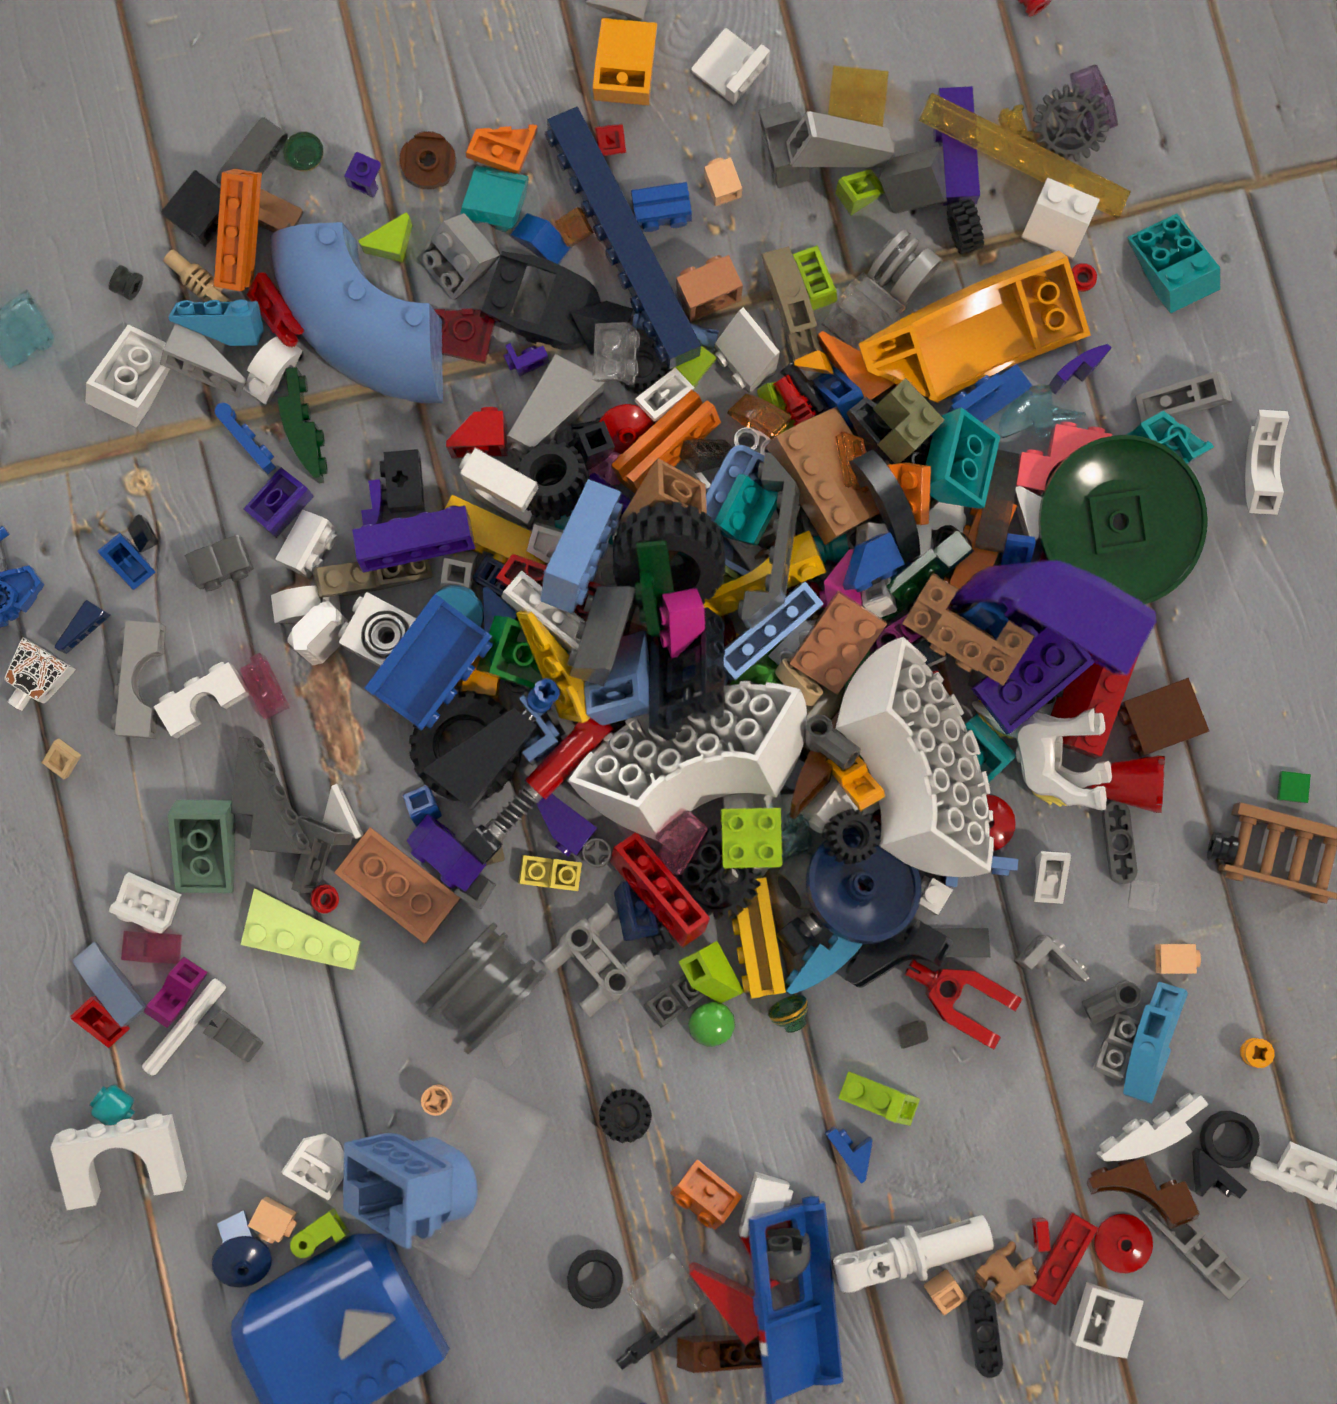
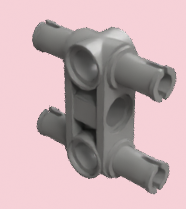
(598, 960)

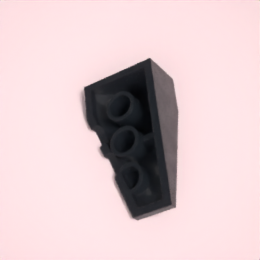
(874, 429)

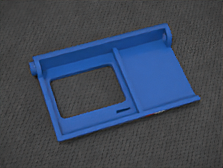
(803, 1338)

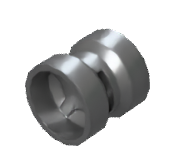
(594, 850)

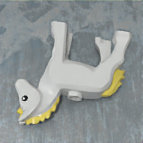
(1041, 757)

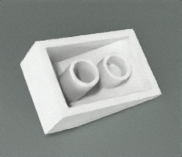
(746, 352)
(128, 377)

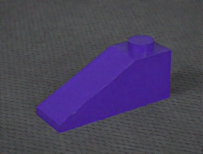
(565, 825)

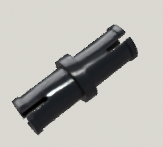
(805, 387)

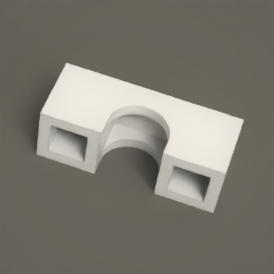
(178, 709)

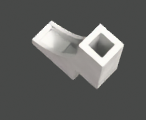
(939, 515)

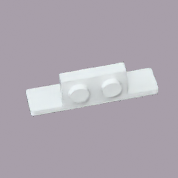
(1301, 1172)

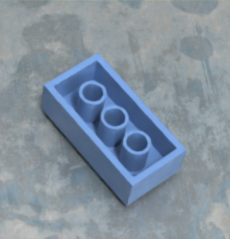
(581, 547)

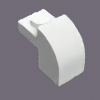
(269, 368)
(295, 603)

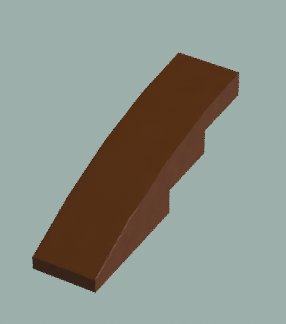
(812, 779)

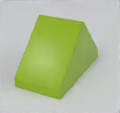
(858, 190)
(389, 240)

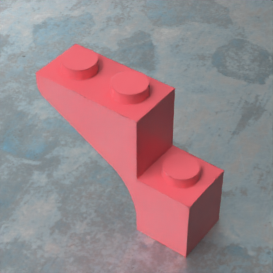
(1064, 440)

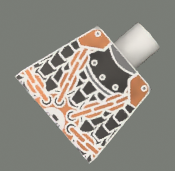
(35, 674)

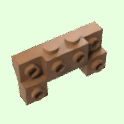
(961, 638)

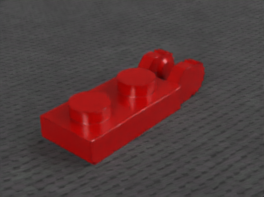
(274, 310)

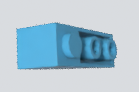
(227, 322)

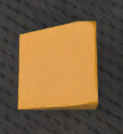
(815, 362)

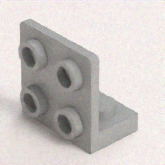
(1037, 955)

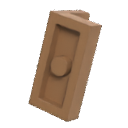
(276, 212)

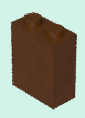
(1162, 717)

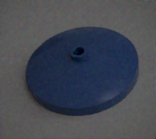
(867, 916)

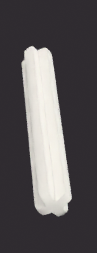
(183, 1027)

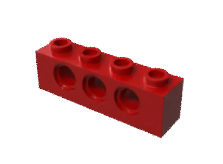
(659, 889)

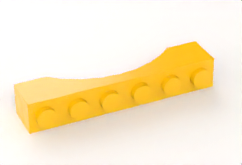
(804, 565)

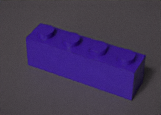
(959, 158)
(413, 538)

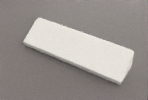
(525, 595)

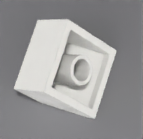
(1060, 218)

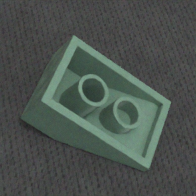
(202, 845)

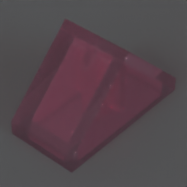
(151, 947)

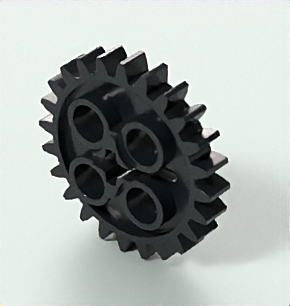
(734, 892)

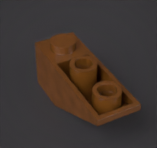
(717, 1353)

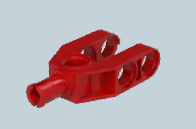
(944, 1005)

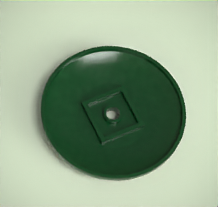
(1153, 493)

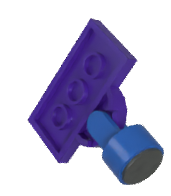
(1039, 675)

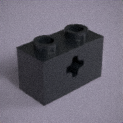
(411, 495)

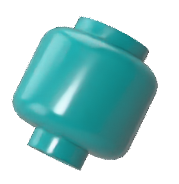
(112, 1105)

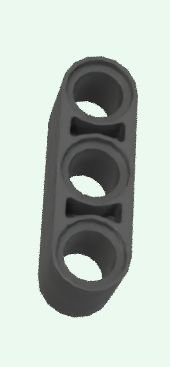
(256, 149)

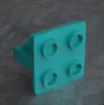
(746, 511)

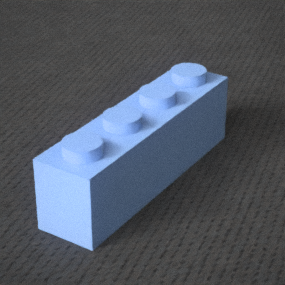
(757, 641)

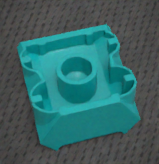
(495, 197)

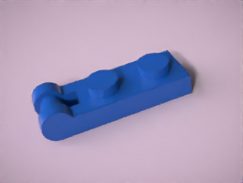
(244, 436)

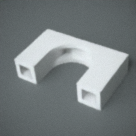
(499, 486)
(149, 1138)

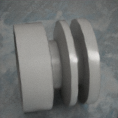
(904, 267)

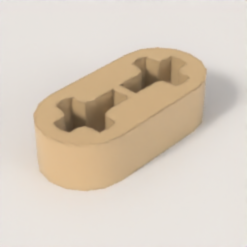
(795, 678)

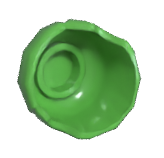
(711, 1024)

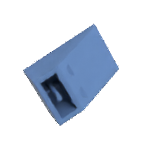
(627, 685)

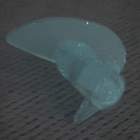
(1035, 410)

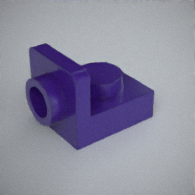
(362, 174)
(529, 360)

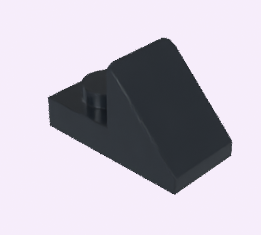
(1208, 1172)

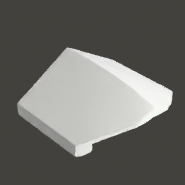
(317, 1164)

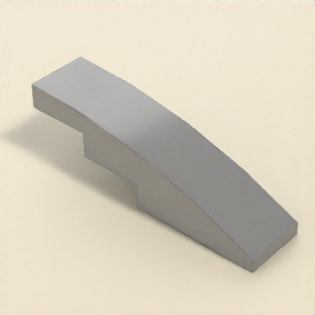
(1201, 1253)

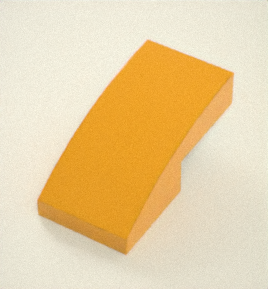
(858, 783)

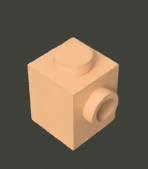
(273, 1220)

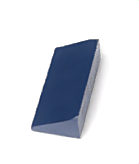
(634, 915)

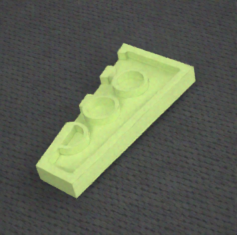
(287, 931)

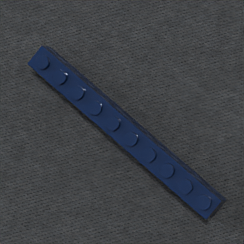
(623, 238)

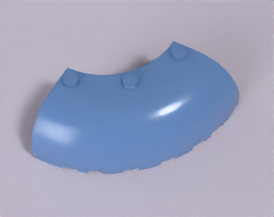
(350, 322)

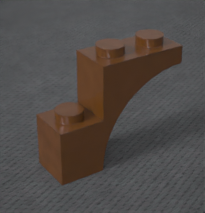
(1133, 1177)

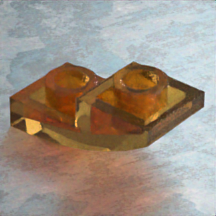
(761, 414)

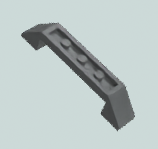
(759, 605)

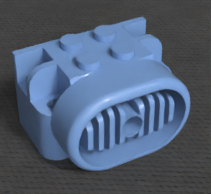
(406, 1185)

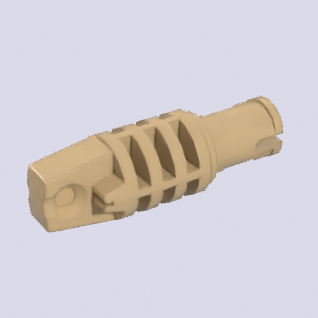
(195, 278)

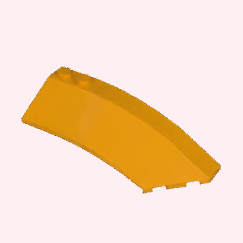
(981, 329)

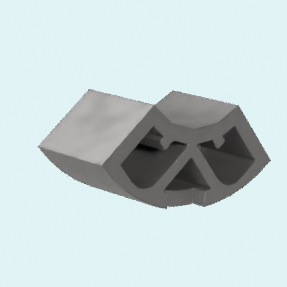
(777, 126)

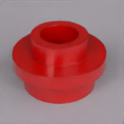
(1089, 272)
(331, 901)

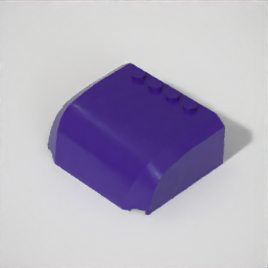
(1069, 603)

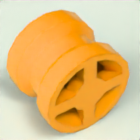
(1251, 1051)

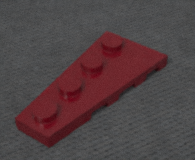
(466, 334)

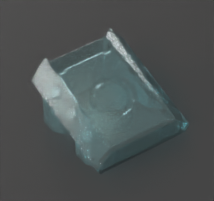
(23, 329)

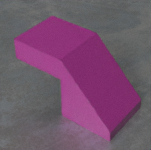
(176, 992)

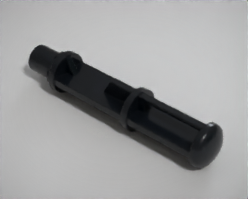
(647, 1344)

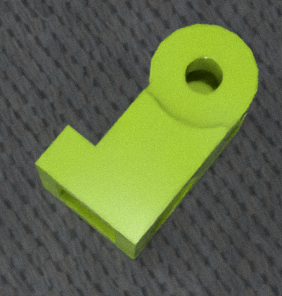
(310, 1238)

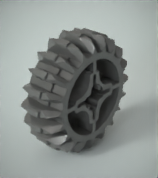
(1063, 113)

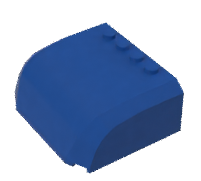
(294, 1328)

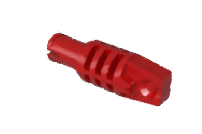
(795, 403)

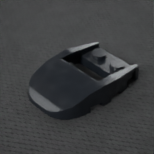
(567, 294)

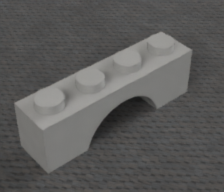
(140, 644)

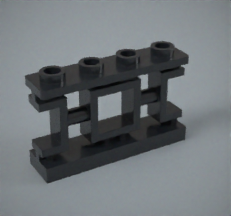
(668, 683)

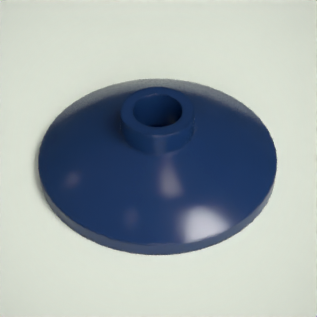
(241, 1252)

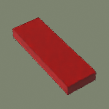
(1063, 1258)

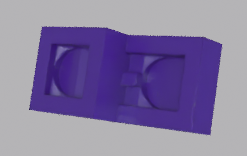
(374, 515)

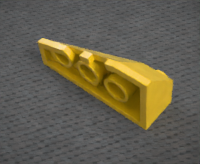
(553, 665)

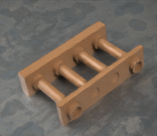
(1277, 823)

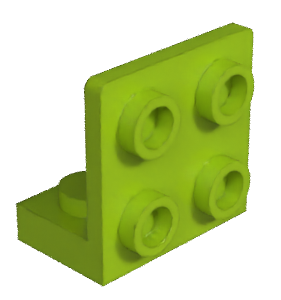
(751, 837)

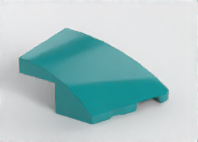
(1175, 436)

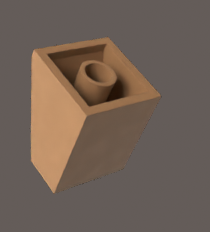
(667, 485)

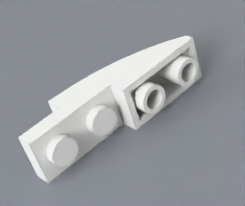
(1143, 1139)

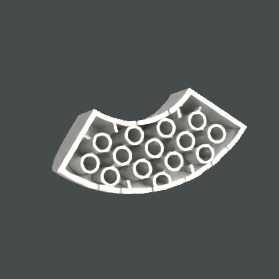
(923, 760)
(652, 781)

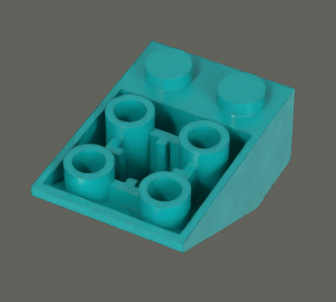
(1175, 263)

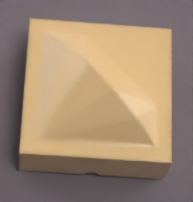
(61, 759)

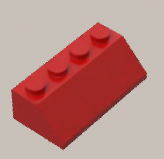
(1097, 690)

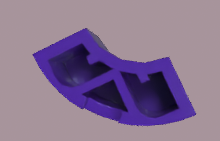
(440, 848)

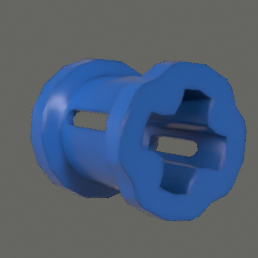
(543, 695)

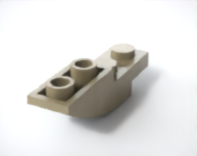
(792, 301)
(350, 580)

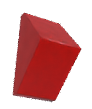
(98, 1022)

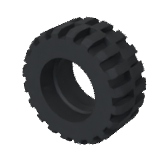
(684, 532)
(425, 742)

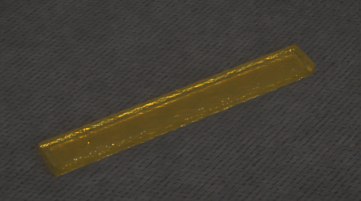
(1021, 153)

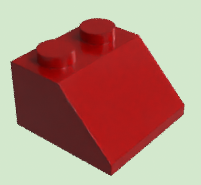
(481, 430)

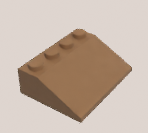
(813, 462)

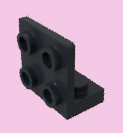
(195, 208)

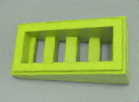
(820, 294)

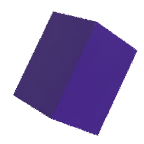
(279, 502)

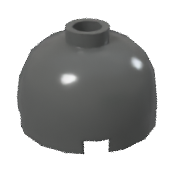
(787, 1253)

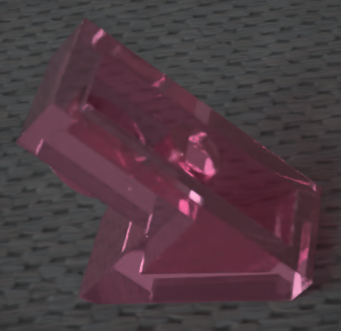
(680, 841)

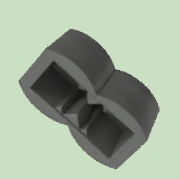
(219, 562)

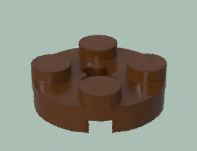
(416, 149)

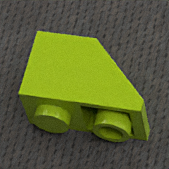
(711, 973)

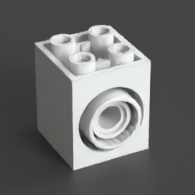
(371, 625)

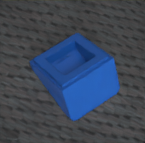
(421, 802)

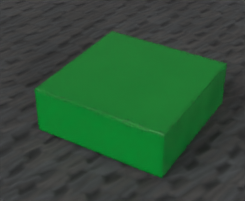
(1293, 787)

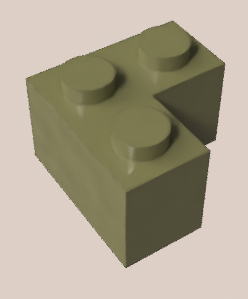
(909, 418)

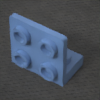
(540, 747)

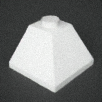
(764, 1196)

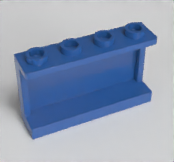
(429, 663)

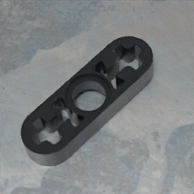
(980, 1356)

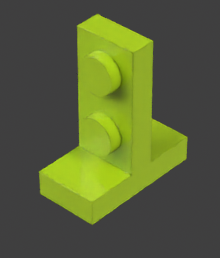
(879, 1099)

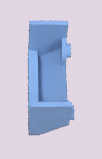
(737, 461)

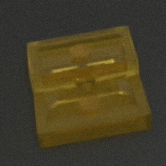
(858, 94)

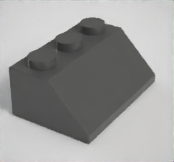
(600, 633)

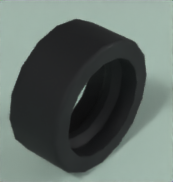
(1250, 1129)
(598, 1301)

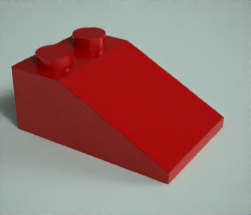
(731, 1300)

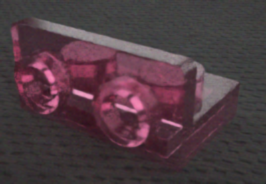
(264, 686)

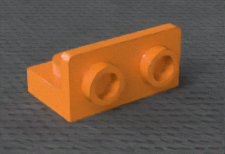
(916, 486)
(706, 1195)

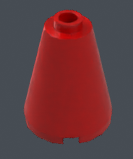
(1137, 783)

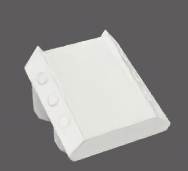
(317, 633)

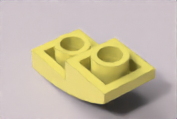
(549, 873)

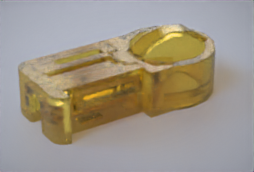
(1014, 122)

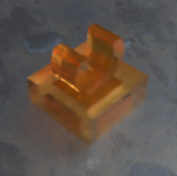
(574, 227)

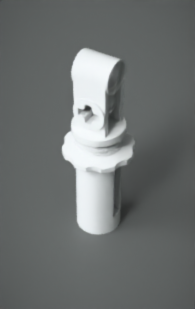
(912, 1253)

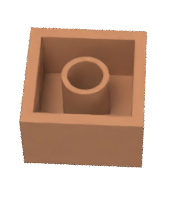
(708, 287)

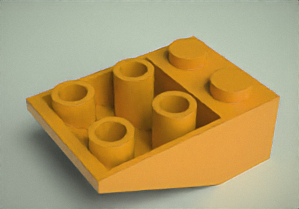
(624, 61)

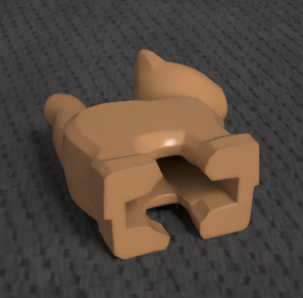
(1003, 1274)

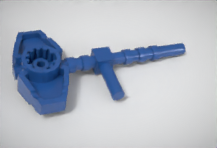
(17, 589)

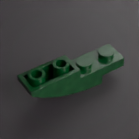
(303, 436)

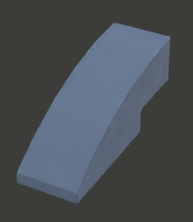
(109, 985)

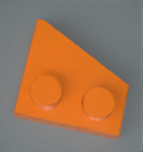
(502, 147)

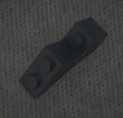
(879, 958)

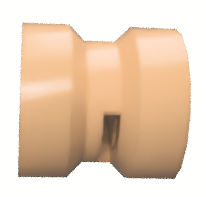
(433, 1103)

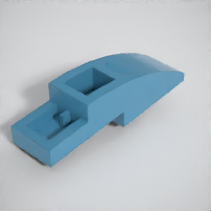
(821, 963)
(1153, 1041)

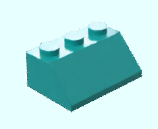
(962, 460)

